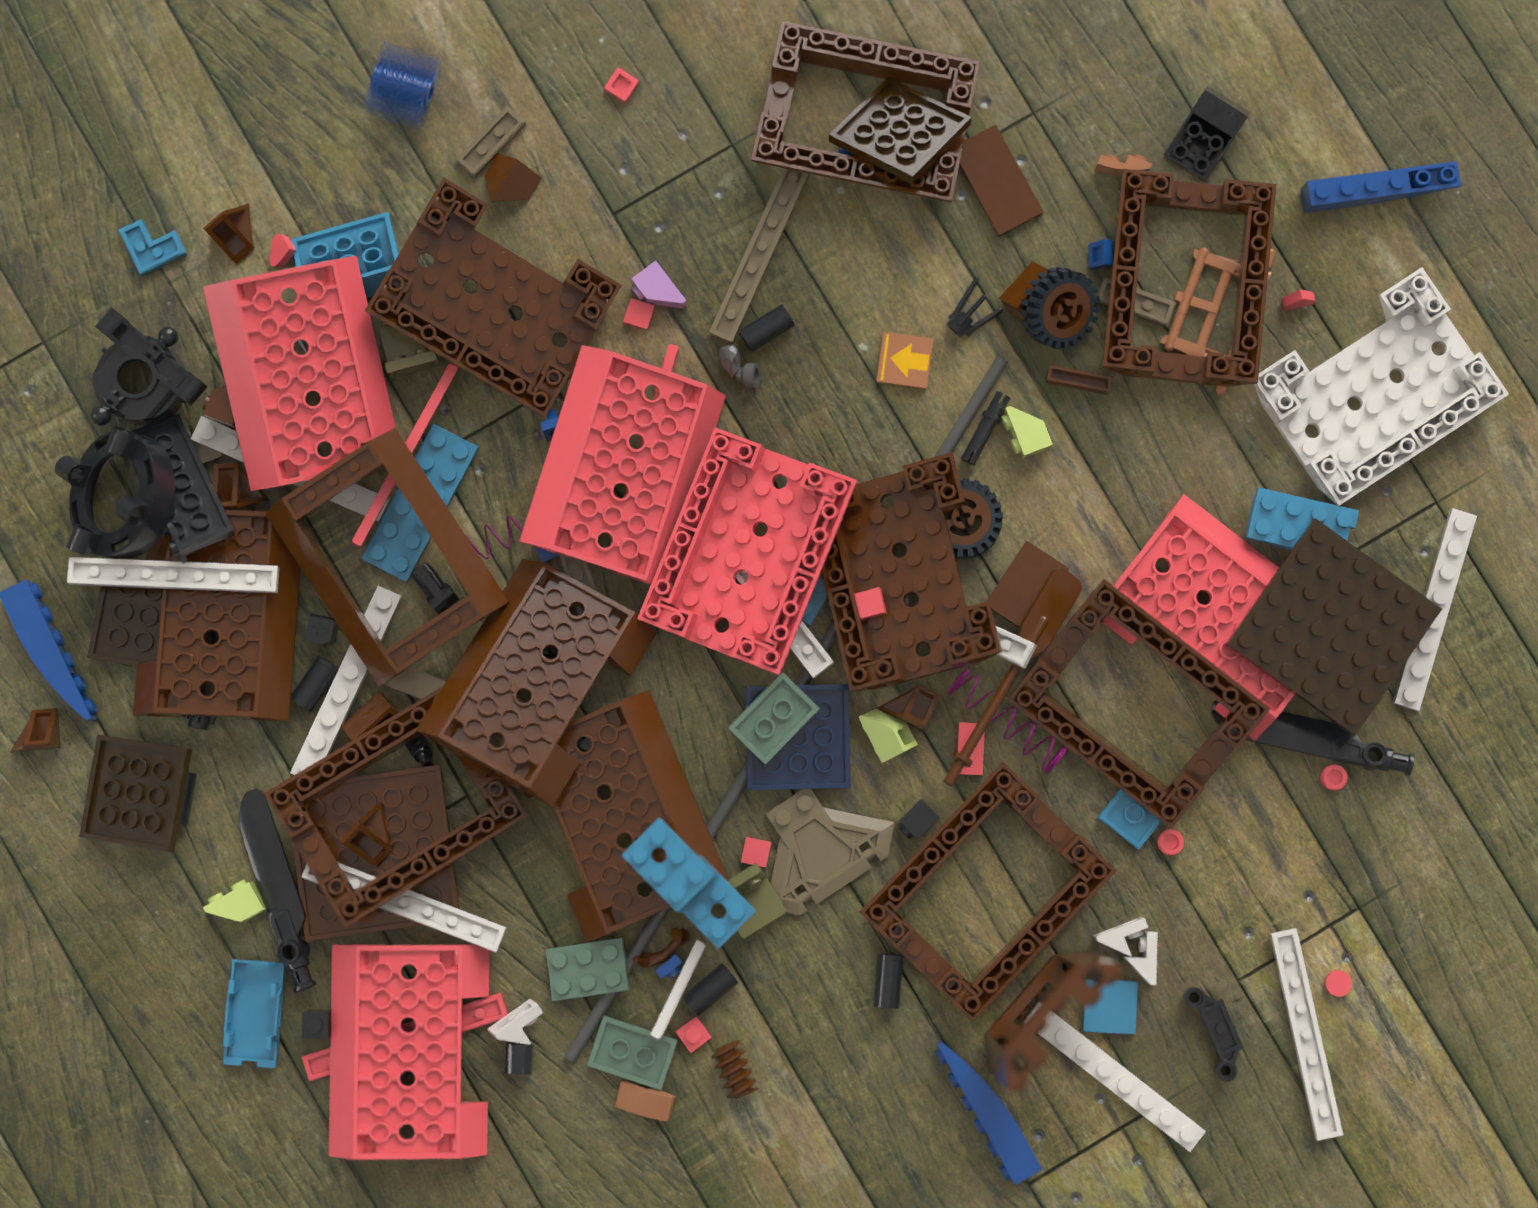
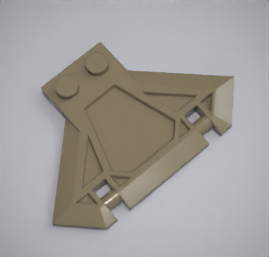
(821, 848)

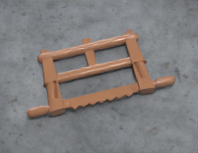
(1228, 268)

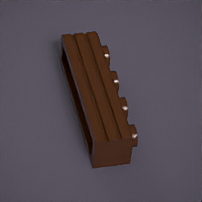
(1078, 379)

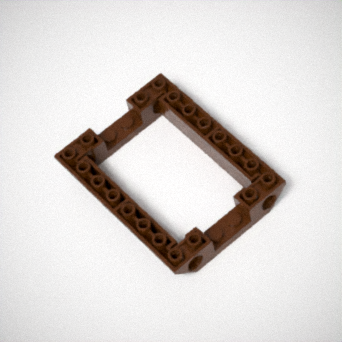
(870, 58)
(1236, 197)
(483, 591)
(299, 790)
(1162, 801)
(1090, 875)
(1019, 1039)

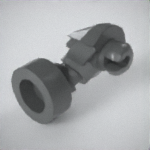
(748, 375)

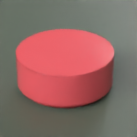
(1333, 777)
(1170, 842)
(1338, 983)

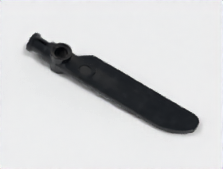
(1327, 741)
(276, 885)

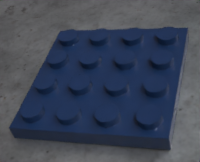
(818, 751)

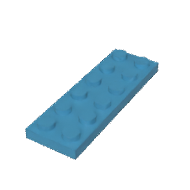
(401, 535)

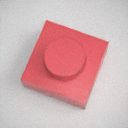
(693, 1034)

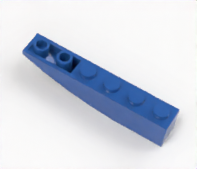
(1378, 186)
(45, 645)
(992, 1117)

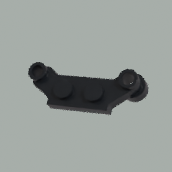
(1220, 1030)

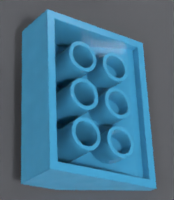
(367, 238)

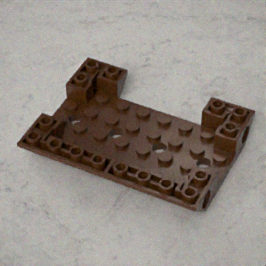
(476, 327)
(862, 557)
(255, 631)
(510, 659)
(646, 783)

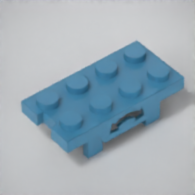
(1282, 518)
(254, 1012)

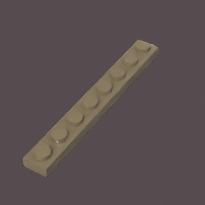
(758, 254)

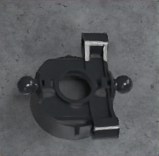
(170, 379)

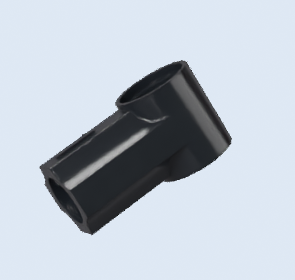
(438, 593)

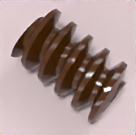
(734, 1070)

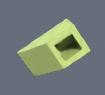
(1028, 432)
(887, 734)
(239, 904)

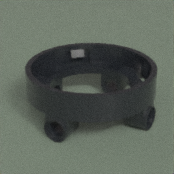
(144, 516)

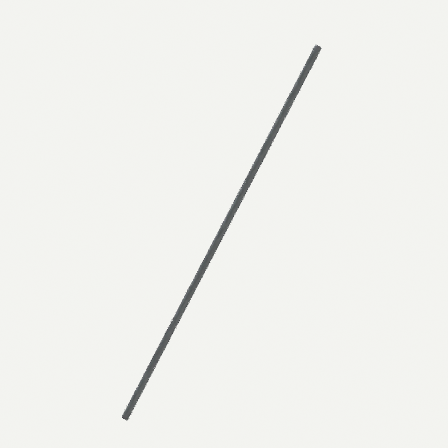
(740, 781)

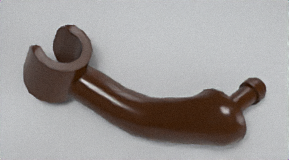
(679, 936)

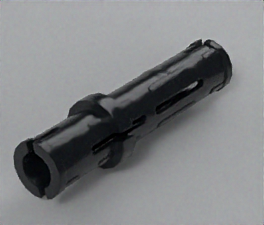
(985, 428)

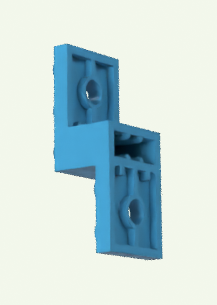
(688, 882)

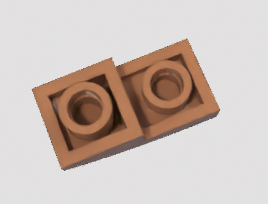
(1111, 164)
(645, 1102)

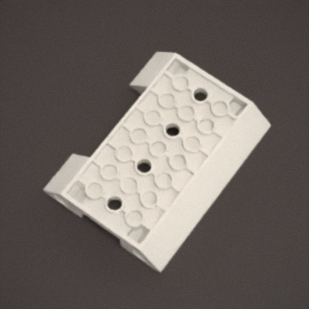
(1392, 417)

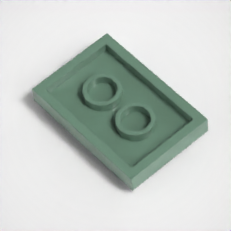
(773, 718)
(588, 969)
(631, 1052)

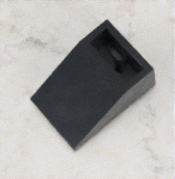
(1207, 133)

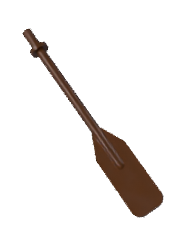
(1037, 627)

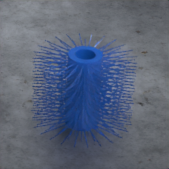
(402, 85)

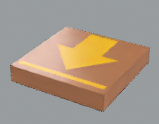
(904, 360)

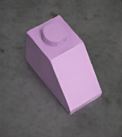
(657, 288)

